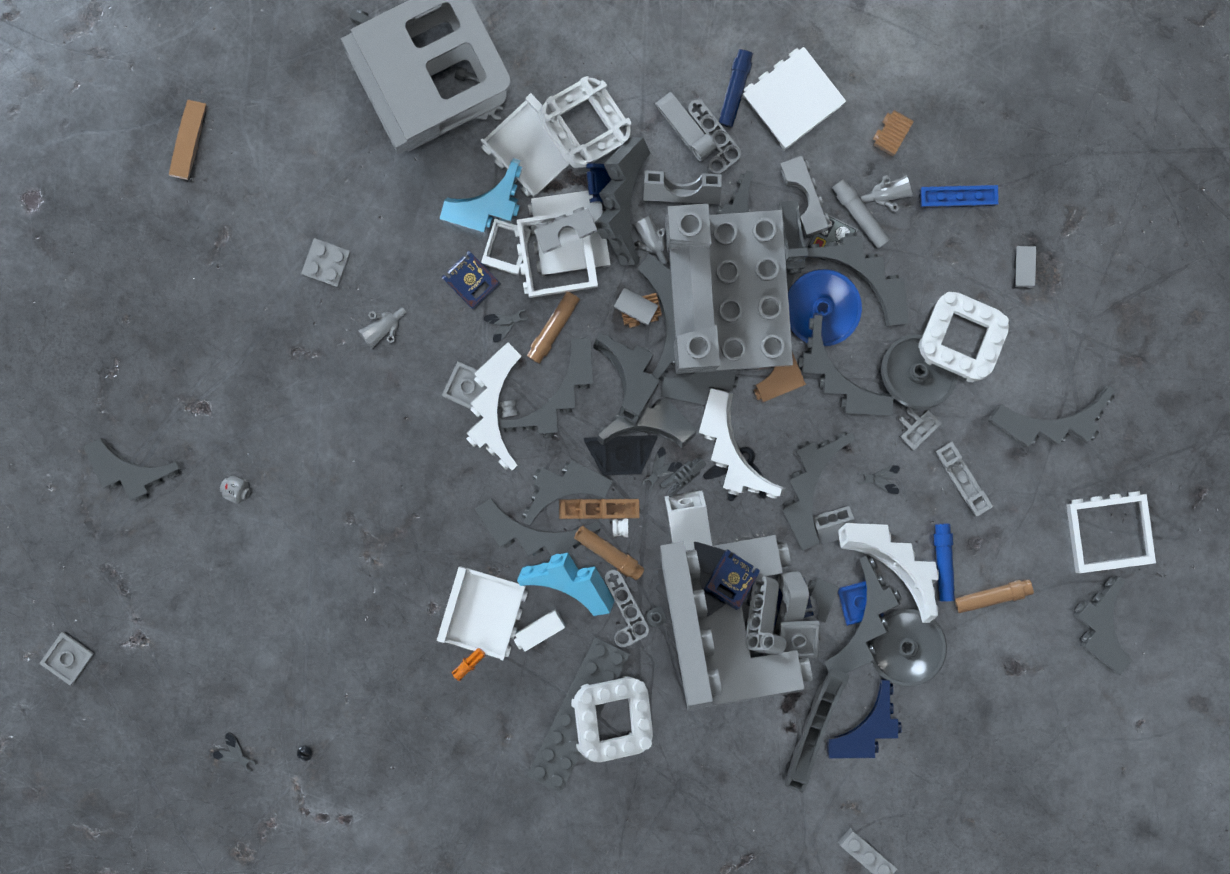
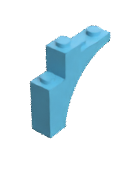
(476, 211)
(582, 584)

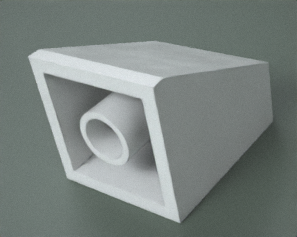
(688, 519)

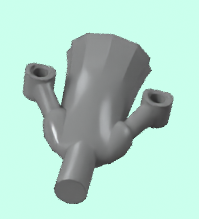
(889, 191)
(652, 238)
(385, 324)

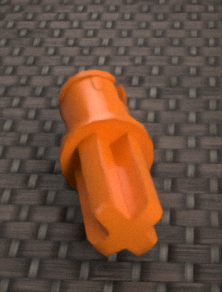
(468, 664)

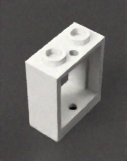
(497, 264)
(539, 630)

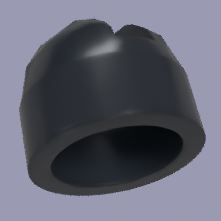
(306, 749)

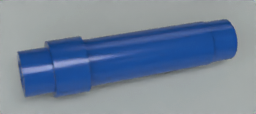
(944, 555)

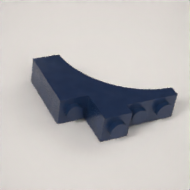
(877, 725)

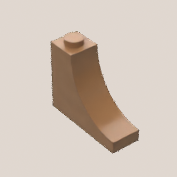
(779, 382)

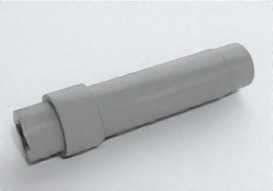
(849, 198)

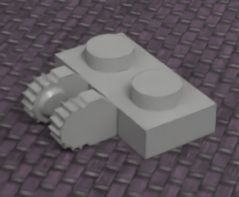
(920, 429)

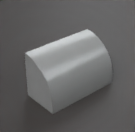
(636, 306)
(830, 522)

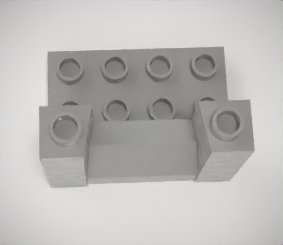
(728, 289)
(713, 648)

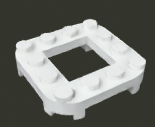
(562, 137)
(951, 360)
(587, 726)

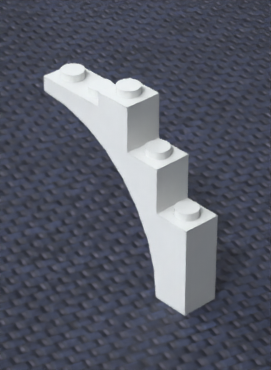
(485, 404)
(740, 475)
(899, 557)

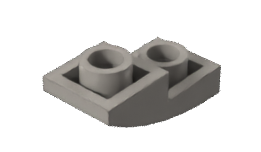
(1025, 266)

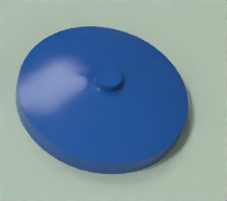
(830, 295)

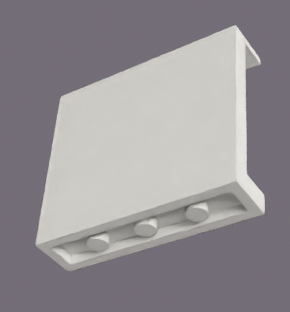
(793, 97)
(525, 139)
(571, 254)
(482, 613)

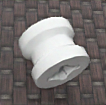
(620, 528)

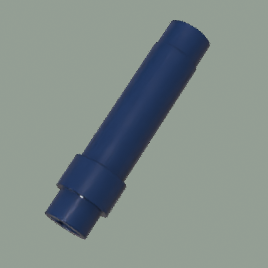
(740, 70)

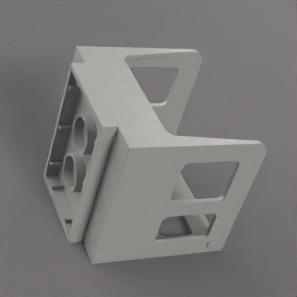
(399, 73)

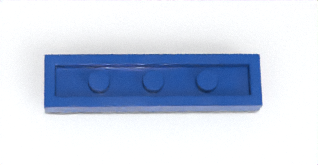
(959, 196)

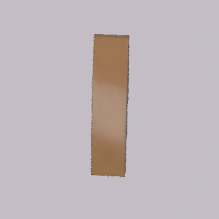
(187, 139)
(598, 508)

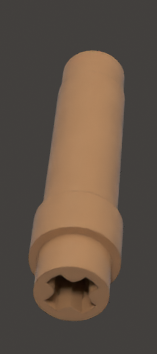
(543, 344)
(624, 563)
(1012, 591)

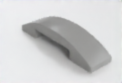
(963, 479)

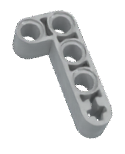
(691, 134)
(722, 149)
(794, 598)
(623, 605)
(761, 618)

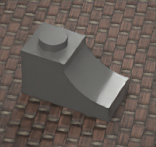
(824, 595)

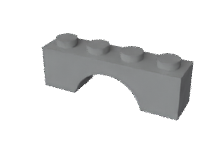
(796, 174)
(703, 190)

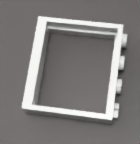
(525, 266)
(1097, 501)

